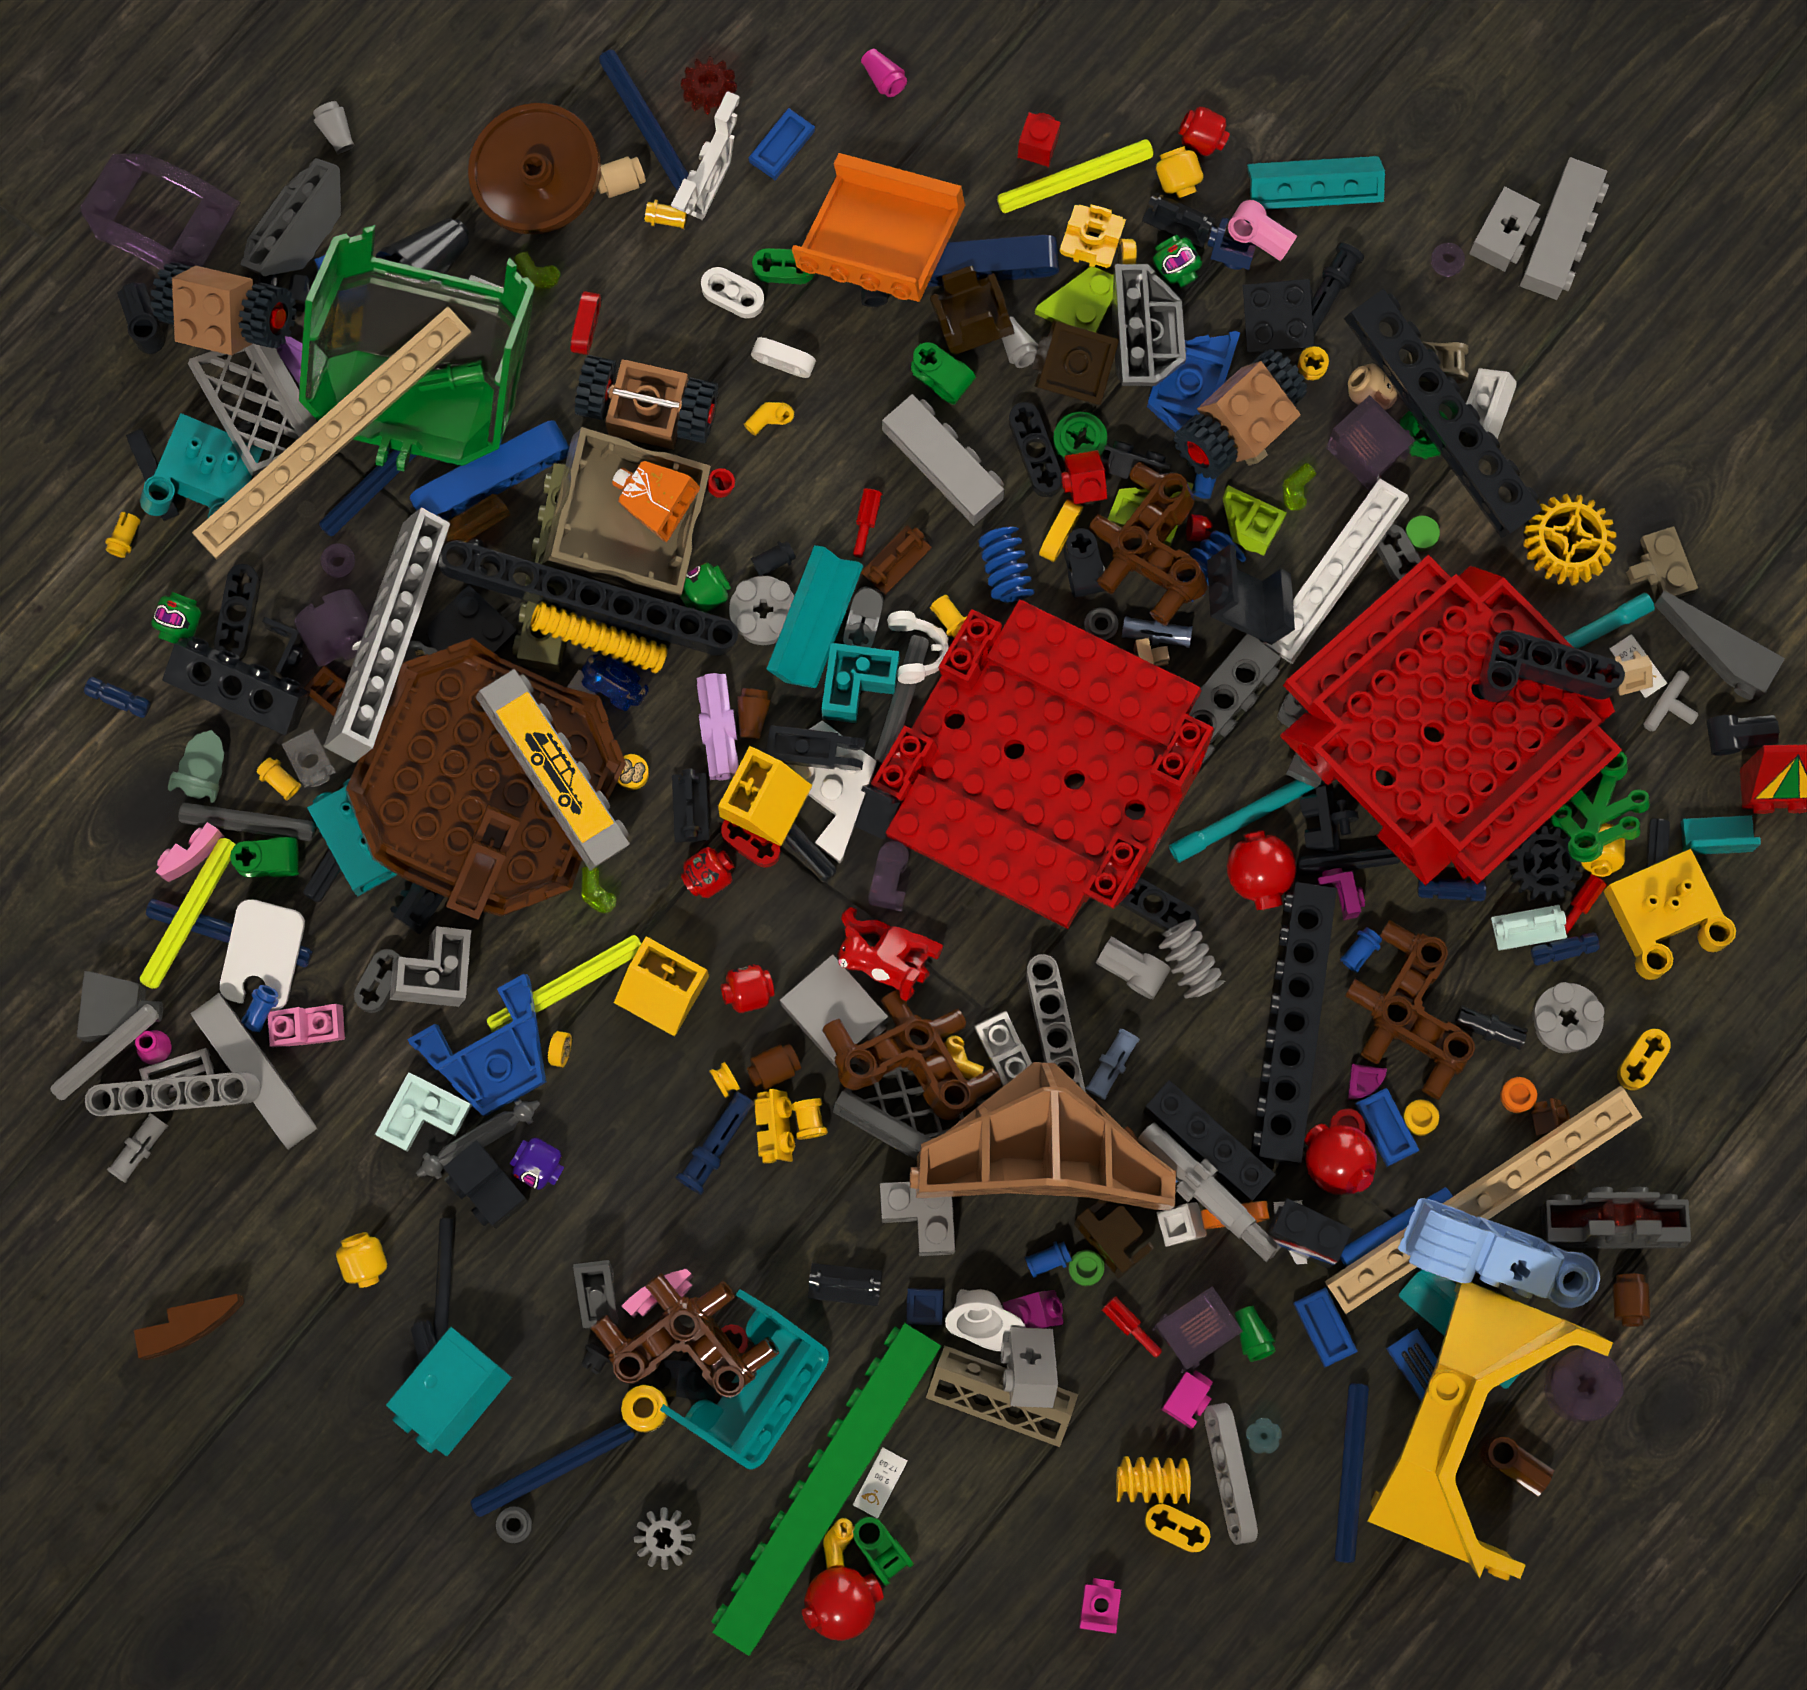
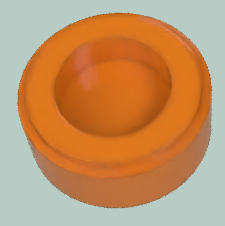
(1518, 1095)

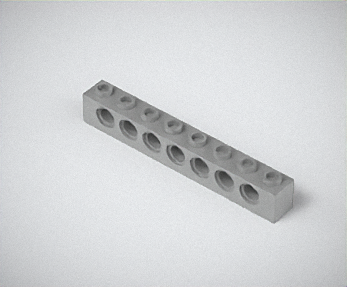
(387, 635)

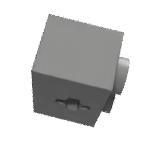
(1509, 211)
(1030, 1367)

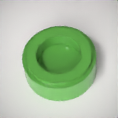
(1423, 533)
(1086, 1268)

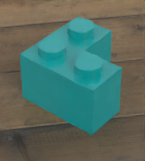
(854, 670)

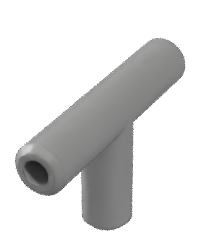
(1669, 702)

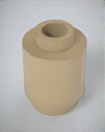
(621, 176)

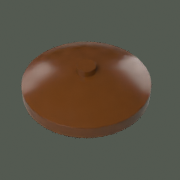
(534, 168)

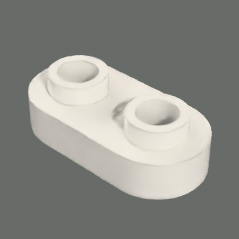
(734, 292)

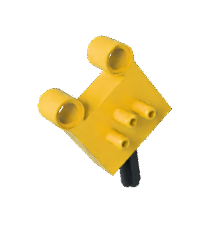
(1664, 902)

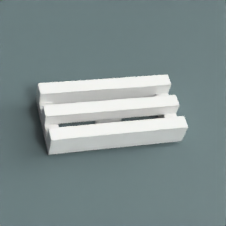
(203, 1054)

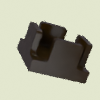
(971, 310)
(1074, 362)
(1112, 1236)

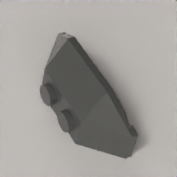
(296, 221)
(1148, 326)

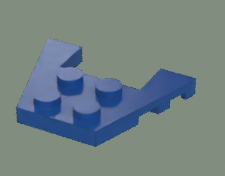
(498, 1065)

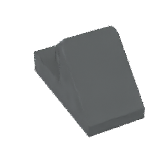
(595, 1291)

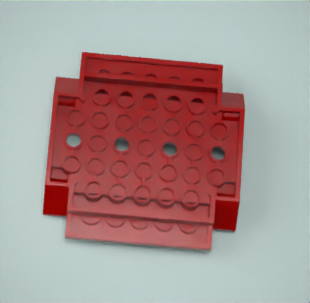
(1413, 668)
(1074, 711)

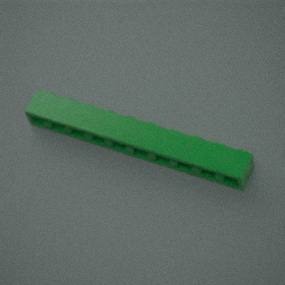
(826, 1489)

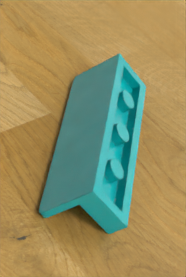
(1317, 182)
(814, 618)
(1433, 1300)

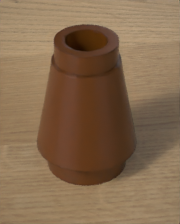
(752, 712)

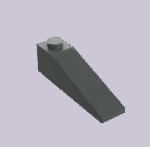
(1731, 654)

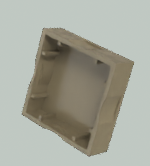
(600, 538)

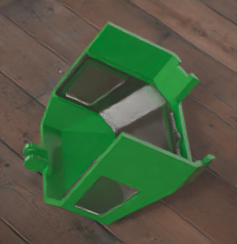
(371, 307)

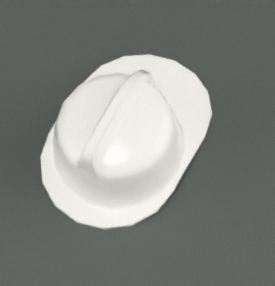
(981, 1319)

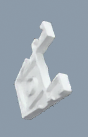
(702, 185)
(840, 794)

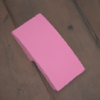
(179, 861)
(306, 1026)
(643, 1301)

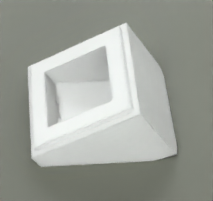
(1181, 1224)

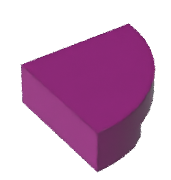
(1364, 1081)

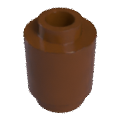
(773, 1066)
(1631, 1299)

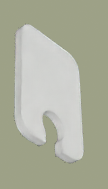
(264, 945)

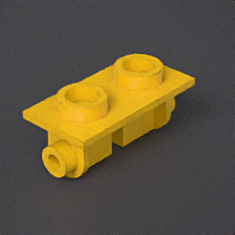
(778, 1141)

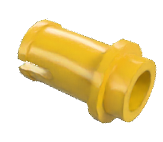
(664, 215)
(122, 535)
(948, 615)
(278, 778)

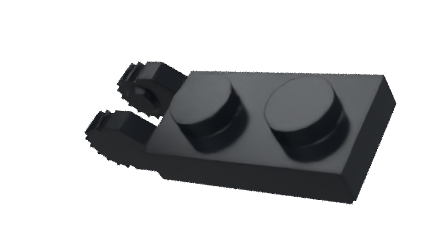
(812, 748)

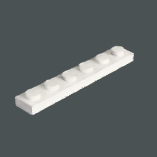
(1340, 566)

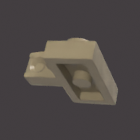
(1664, 564)

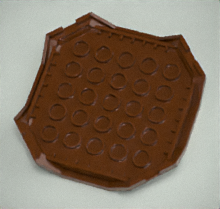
(446, 761)

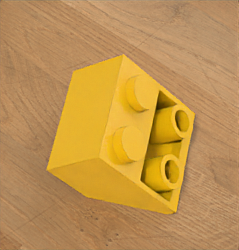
(764, 796)
(661, 986)

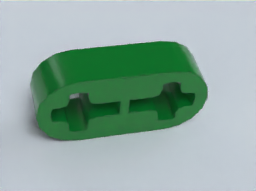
(779, 272)

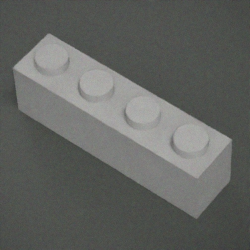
(1563, 229)
(943, 458)

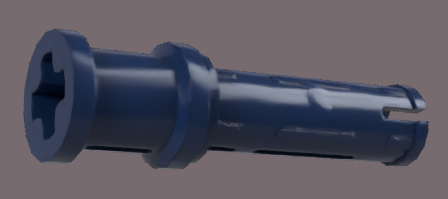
(707, 1156)

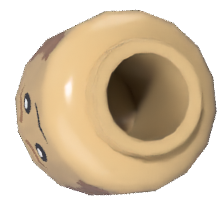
(1371, 381)

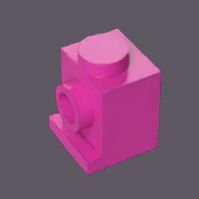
(1188, 1398)
(1094, 1620)

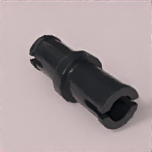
(1491, 1027)

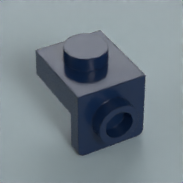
(1229, 251)

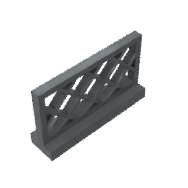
(883, 1125)

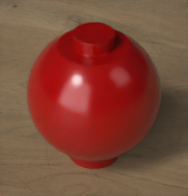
(1261, 869)
(1340, 1159)
(841, 1603)

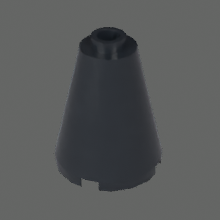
(430, 248)

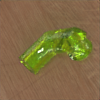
(540, 277)
(1294, 487)
(595, 895)

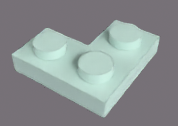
(417, 1103)

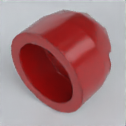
(725, 480)
(1196, 528)

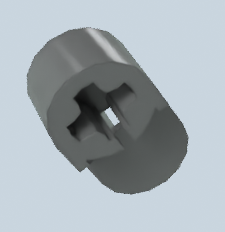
(865, 603)

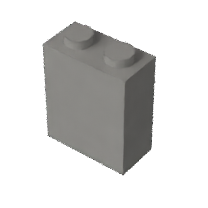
(831, 995)

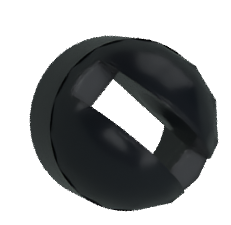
(873, 298)

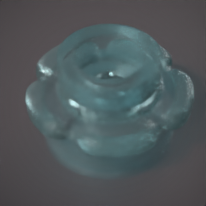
(1261, 1426)

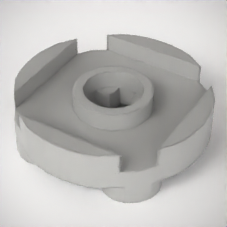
(750, 595)
(1587, 1011)

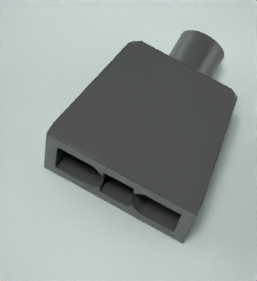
(108, 1004)

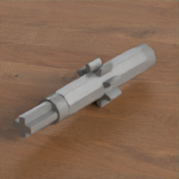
(1199, 1182)

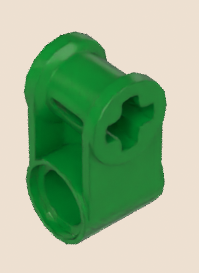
(945, 376)
(272, 857)
(882, 1551)

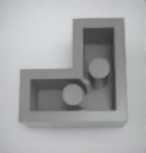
(441, 977)
(932, 1215)

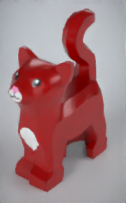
(894, 960)

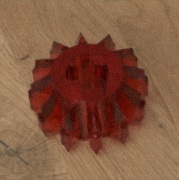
(697, 81)

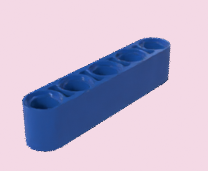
(494, 472)

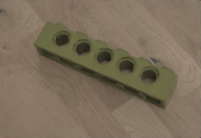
(531, 651)

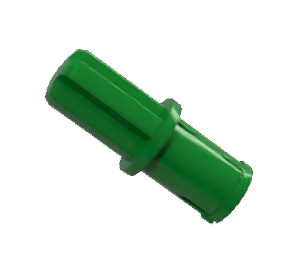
(453, 376)

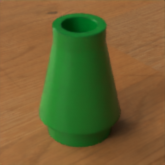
(1255, 1338)

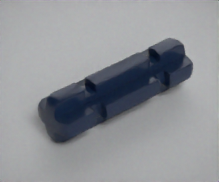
(117, 697)
(1452, 889)
(1565, 948)

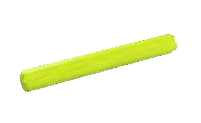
(1075, 176)
(187, 914)
(574, 979)

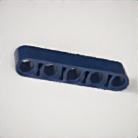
(1005, 257)

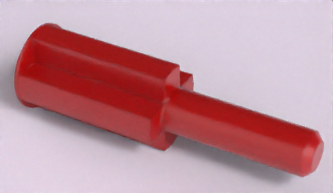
(866, 518)
(1584, 899)
(1129, 1324)

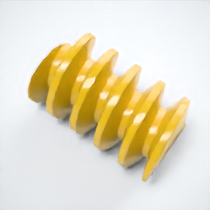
(1153, 1479)

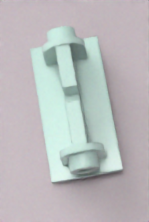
(1529, 927)

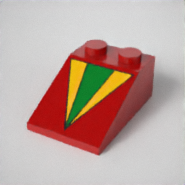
(1775, 779)

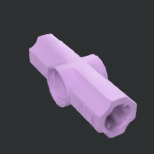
(717, 726)

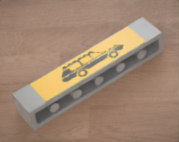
(553, 769)

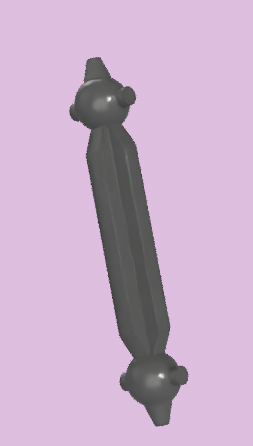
(484, 1134)

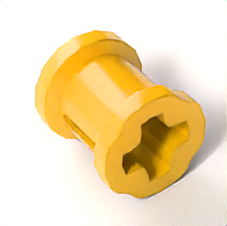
(809, 1118)

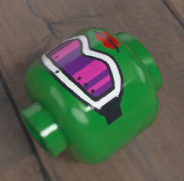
(1177, 261)
(705, 588)
(176, 617)

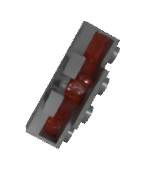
(1616, 1220)

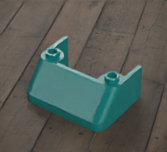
(755, 1419)

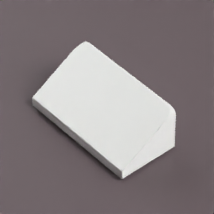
(1491, 397)

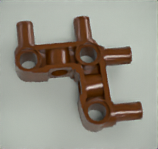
(1150, 528)
(1418, 1027)
(929, 1061)
(703, 1342)

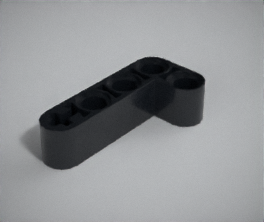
(1596, 677)

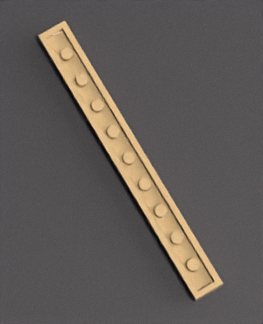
(331, 433)
(1495, 1191)

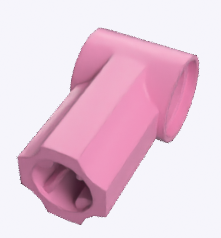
(1261, 229)

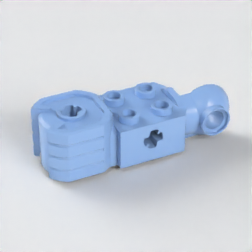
(1460, 1244)

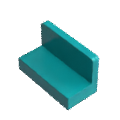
(1719, 835)

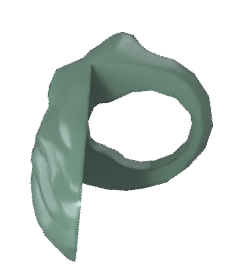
(200, 767)

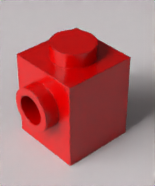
(1039, 138)
(1084, 477)

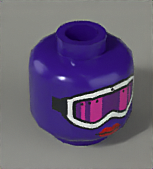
(537, 1163)

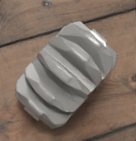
(653, 1542)

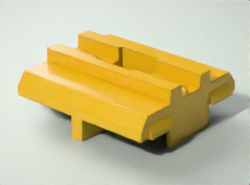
(1088, 248)

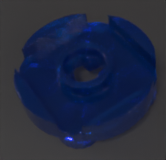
(614, 681)

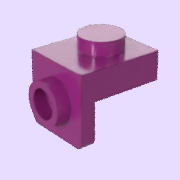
(1350, 896)
(1037, 1309)

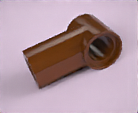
(1518, 1466)

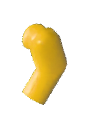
(769, 413)
(955, 1047)
(836, 1542)

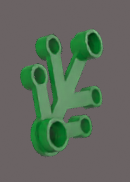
(1601, 813)

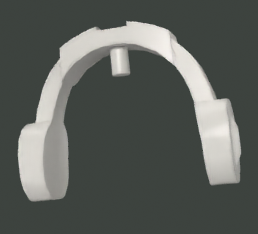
(907, 622)

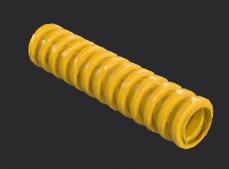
(598, 637)

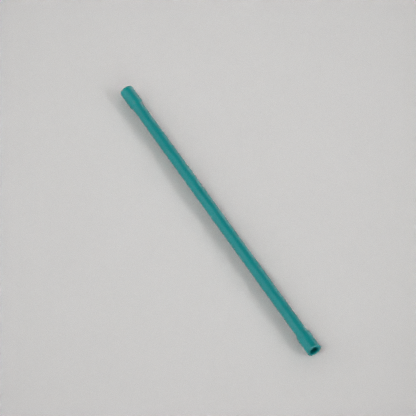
(1199, 840)

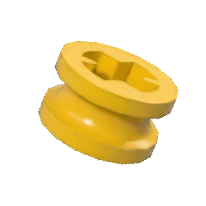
(1315, 353)
(724, 1079)

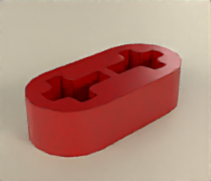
(585, 323)
(747, 849)

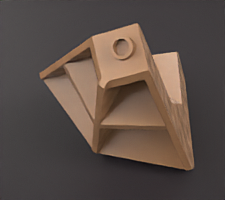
(1042, 1140)

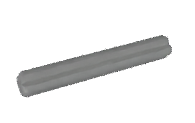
(104, 1052)

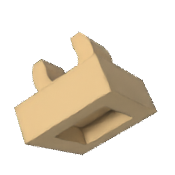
(1157, 656)
(1637, 674)

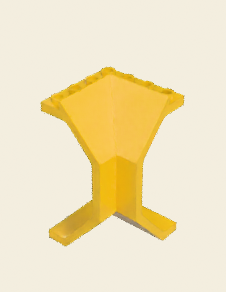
(1486, 1345)

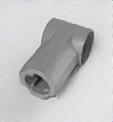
(1141, 971)

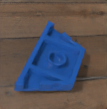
(1184, 390)

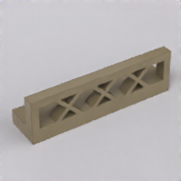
(982, 1377)

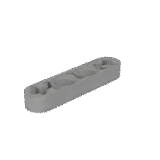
(1230, 1473)

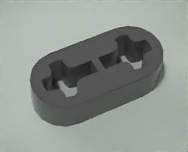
(1405, 551)
(371, 977)

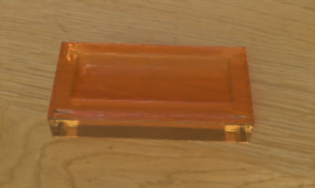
(477, 519)

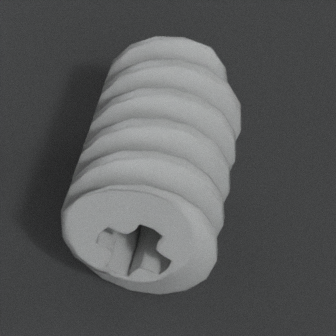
(1191, 959)

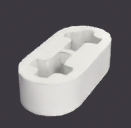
(783, 357)

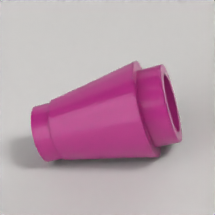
(884, 73)
(157, 1051)

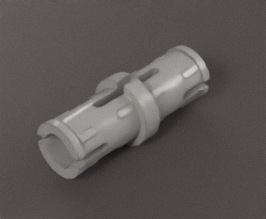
(137, 1147)

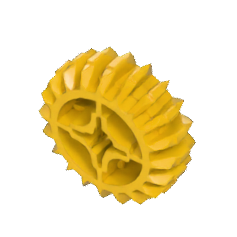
(1582, 540)

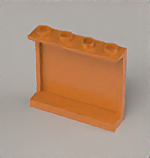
(881, 228)

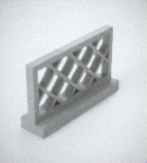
(279, 386)

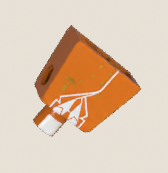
(656, 496)

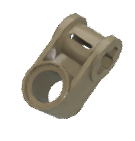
(1451, 358)

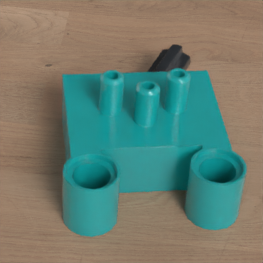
(200, 466)

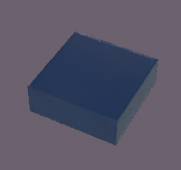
(924, 1307)

